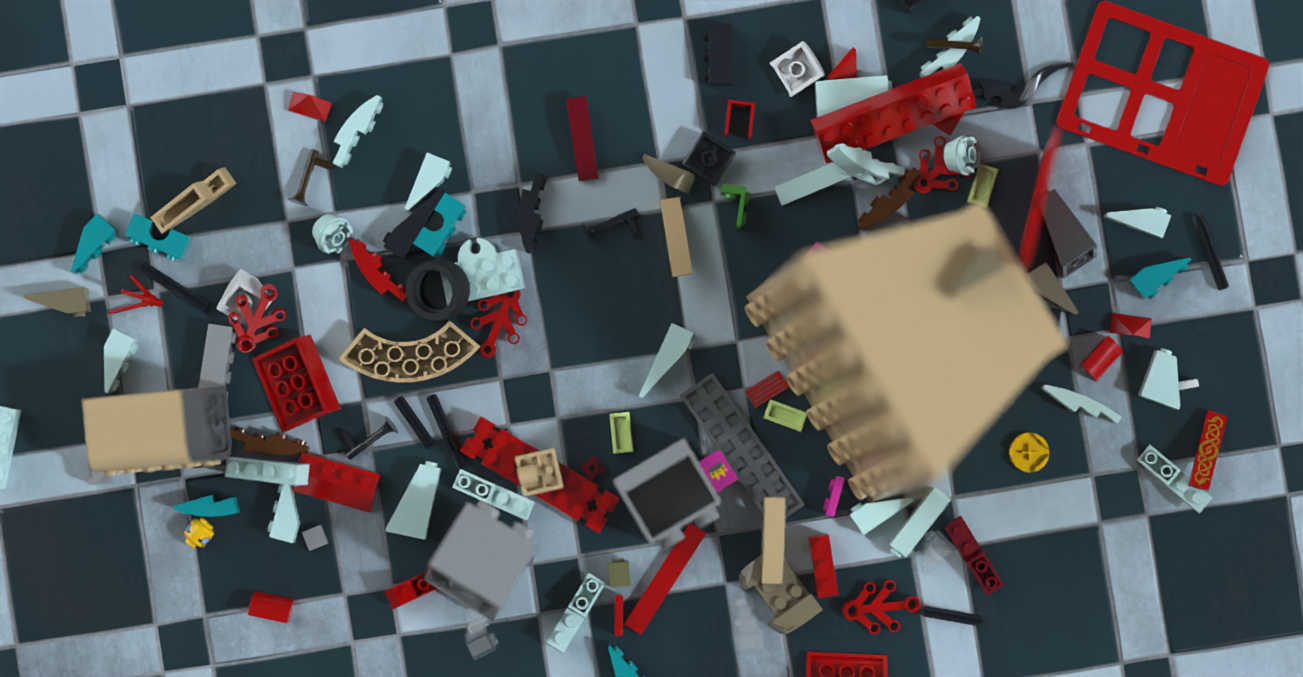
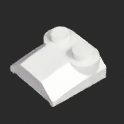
(798, 68)

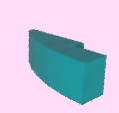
(209, 507)

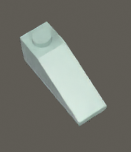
(430, 176)
(1147, 221)
(872, 514)

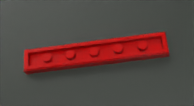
(665, 579)

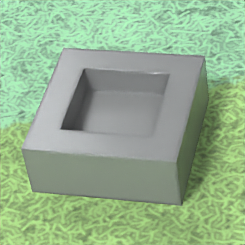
(315, 537)

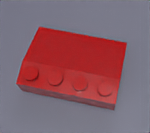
(296, 383)
(845, 665)

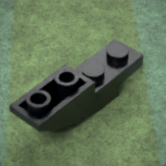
(528, 220)

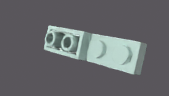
(950, 57)
(359, 122)
(862, 166)
(1173, 479)
(493, 494)
(575, 613)

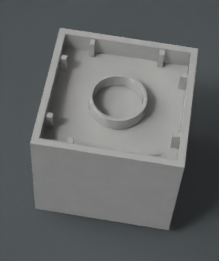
(669, 494)
(481, 559)

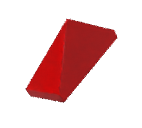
(846, 68)
(309, 106)
(1130, 325)

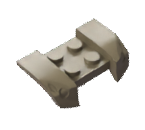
(787, 601)

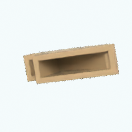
(193, 200)
(676, 237)
(773, 540)

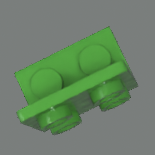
(731, 192)

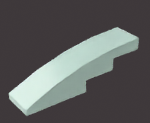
(1073, 401)

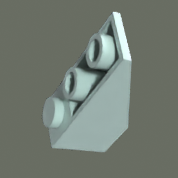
(116, 354)
(286, 518)

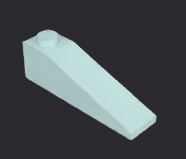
(811, 183)
(672, 349)

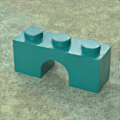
(141, 231)
(433, 241)

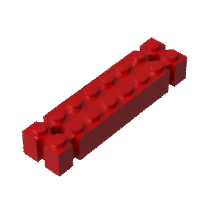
(570, 499)

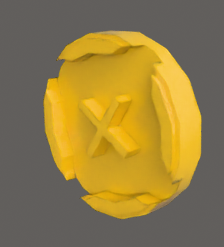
(1029, 452)

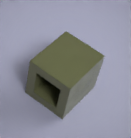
(619, 573)

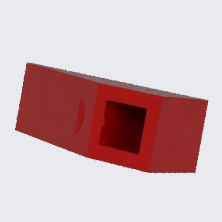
(408, 591)

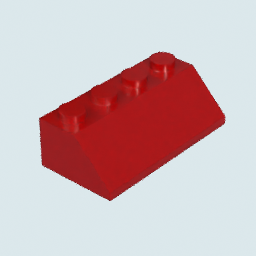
(339, 482)

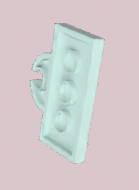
(487, 271)

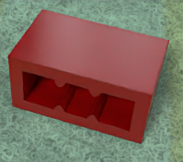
(1101, 358)
(271, 607)

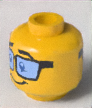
(198, 532)

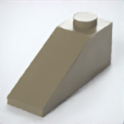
(976, 268)
(1050, 289)
(69, 301)

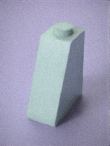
(1162, 380)

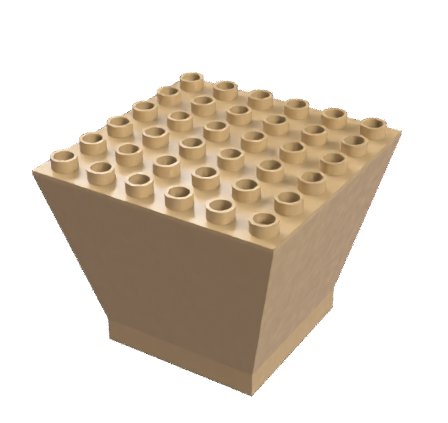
(892, 360)

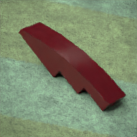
(582, 138)

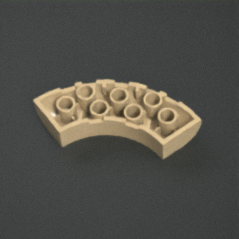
(409, 360)

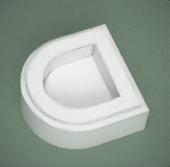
(1188, 384)

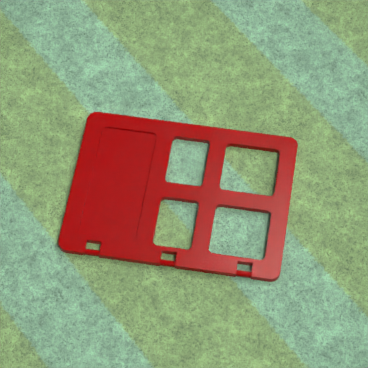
(1208, 109)
(1038, 199)

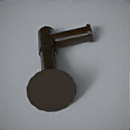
(943, 44)
(312, 160)

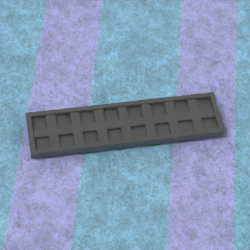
(739, 444)

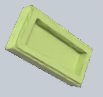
(982, 185)
(785, 415)
(621, 432)

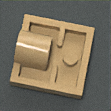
(539, 472)

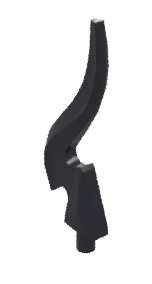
(1015, 100)

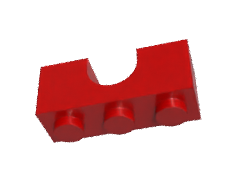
(823, 565)

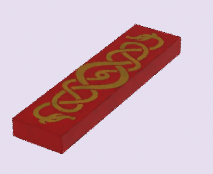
(1207, 450)

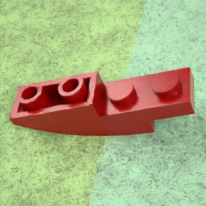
(370, 266)

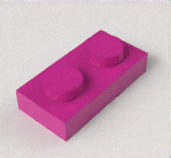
(831, 504)

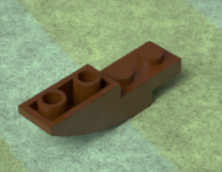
(884, 206)
(275, 446)

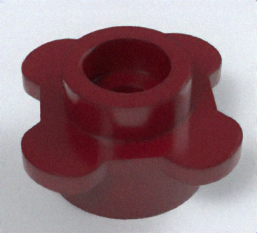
(592, 473)

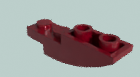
(973, 555)

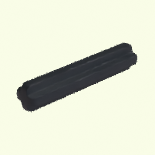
(414, 422)
(953, 616)

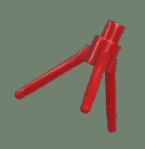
(147, 298)

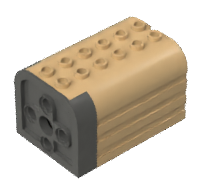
(158, 430)

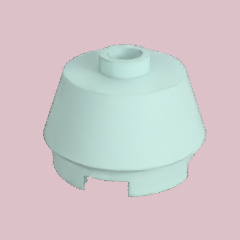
(961, 155)
(331, 233)

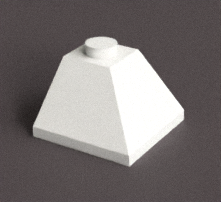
(241, 284)

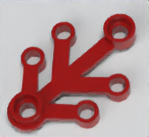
(939, 168)
(500, 317)
(256, 321)
(876, 607)

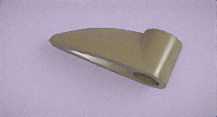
(671, 175)

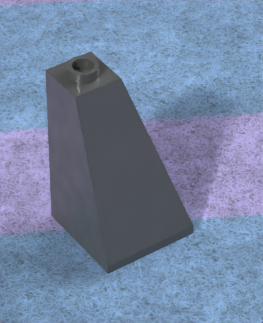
(1067, 236)

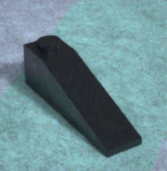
(402, 237)

